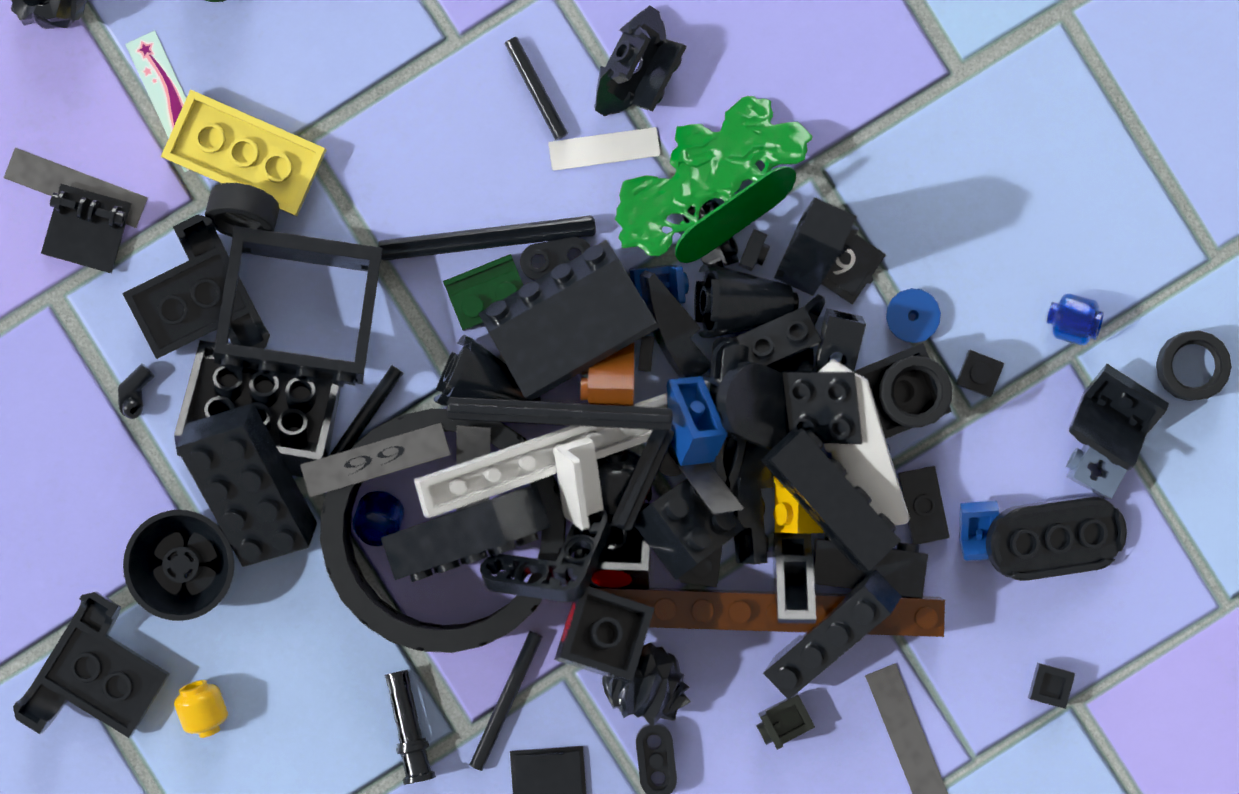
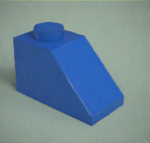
(695, 421)

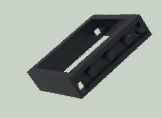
(305, 250)

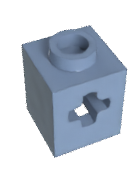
(1103, 485)

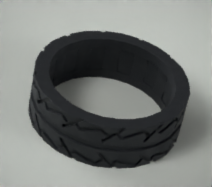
(379, 615)

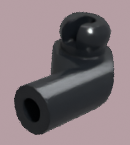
(130, 392)

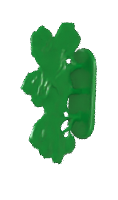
(711, 168)

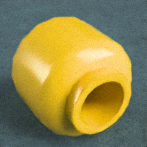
(200, 708)

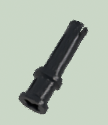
(411, 745)

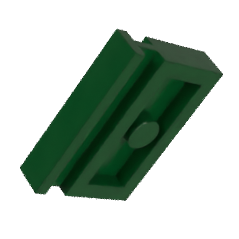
(481, 287)

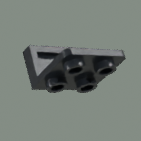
(1116, 416)

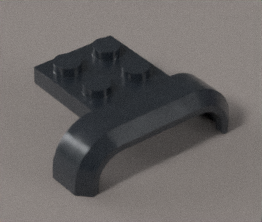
(189, 297)
(92, 674)

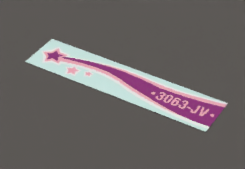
(158, 79)

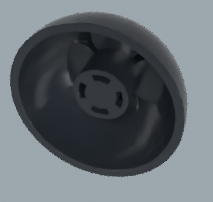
(158, 563)

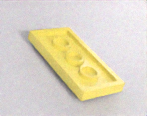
(243, 150)

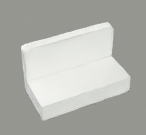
(578, 481)

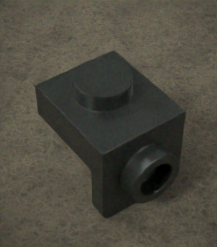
(784, 721)

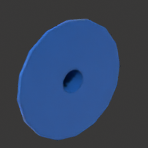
(913, 315)

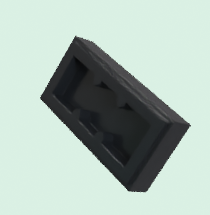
(924, 505)

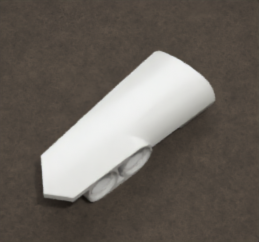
(870, 463)

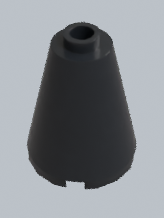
(738, 301)
(476, 375)

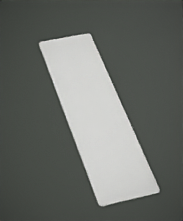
(604, 148)

